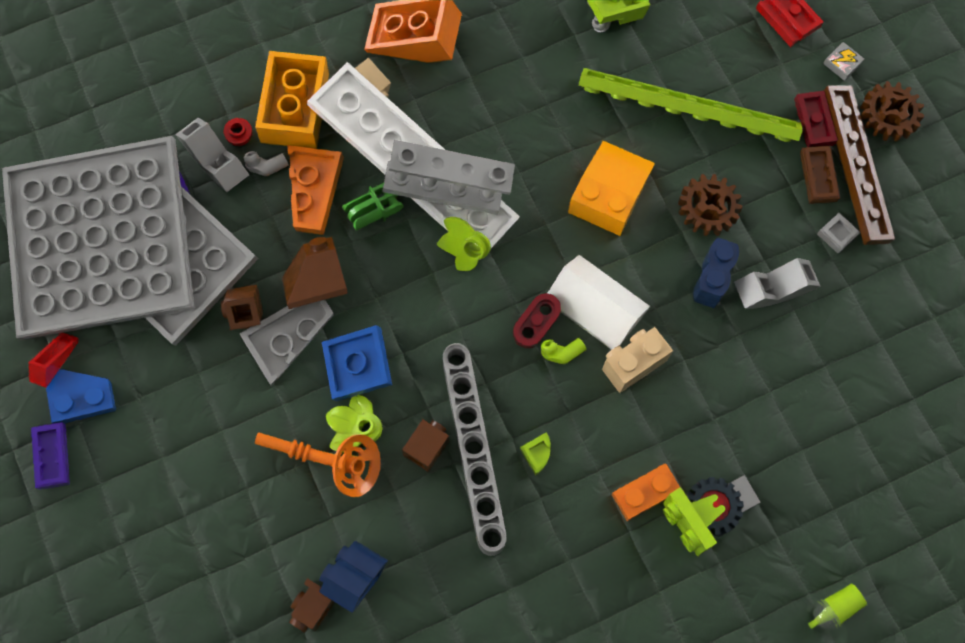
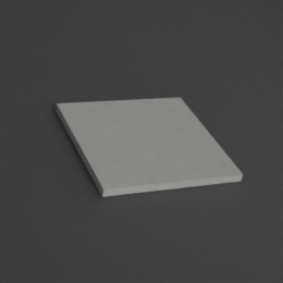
(97, 238)

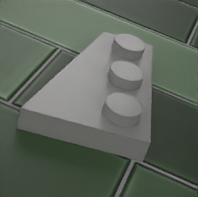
(285, 336)

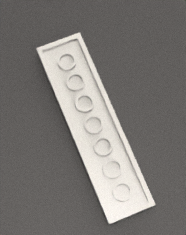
(372, 125)

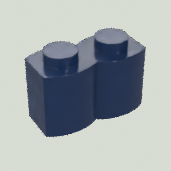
(716, 272)
(352, 575)

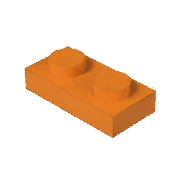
(645, 492)

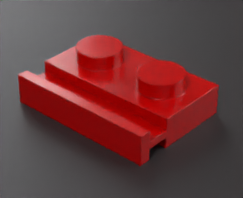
(790, 18)

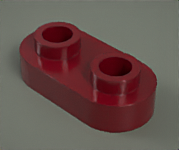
(536, 321)

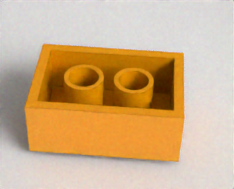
(283, 105)

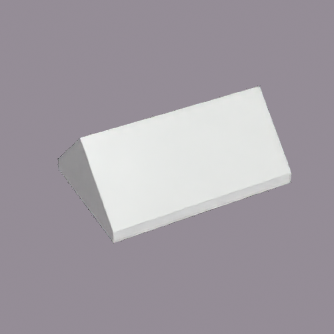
(597, 302)

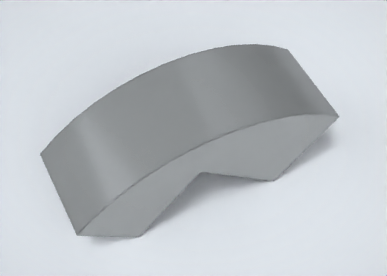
(211, 154)
(777, 286)

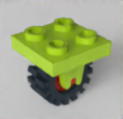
(704, 512)

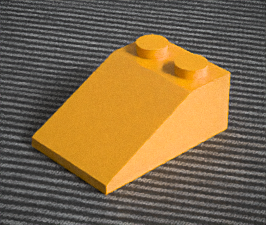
(610, 188)

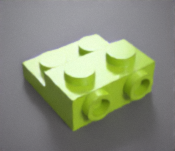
(620, 10)

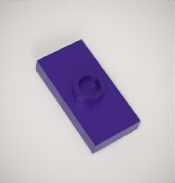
(50, 456)

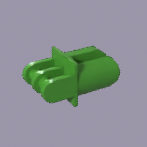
(369, 208)

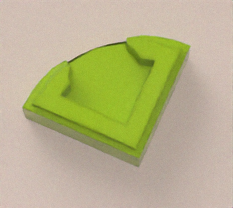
(537, 452)

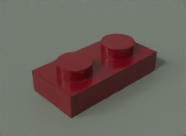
(815, 119)

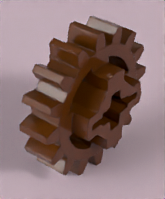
(892, 112)
(710, 208)

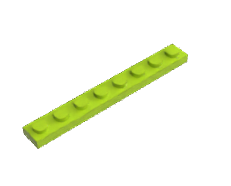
(701, 108)

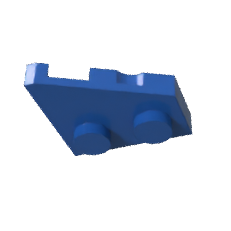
(78, 396)

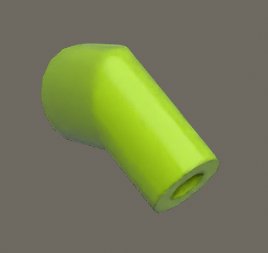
(562, 354)

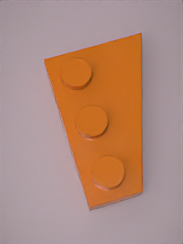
(314, 182)

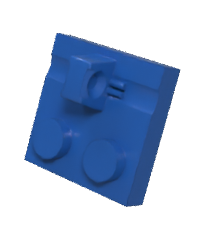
(356, 363)

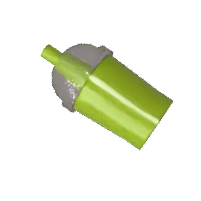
(837, 608)

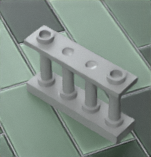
(447, 177)

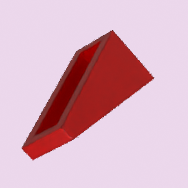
(50, 359)

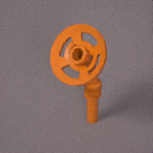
(346, 463)

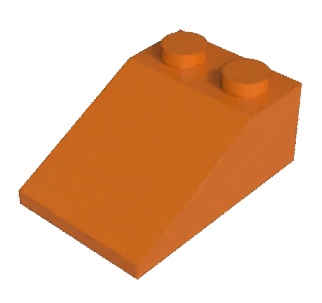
(414, 30)

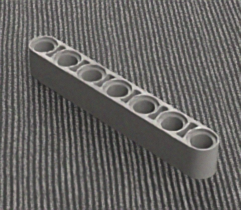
(473, 462)

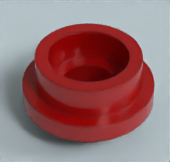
(240, 138)

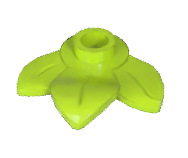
(461, 242)
(351, 419)

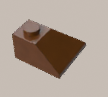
(314, 274)

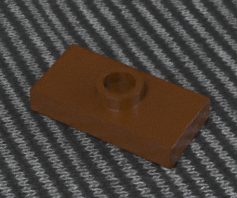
(819, 174)

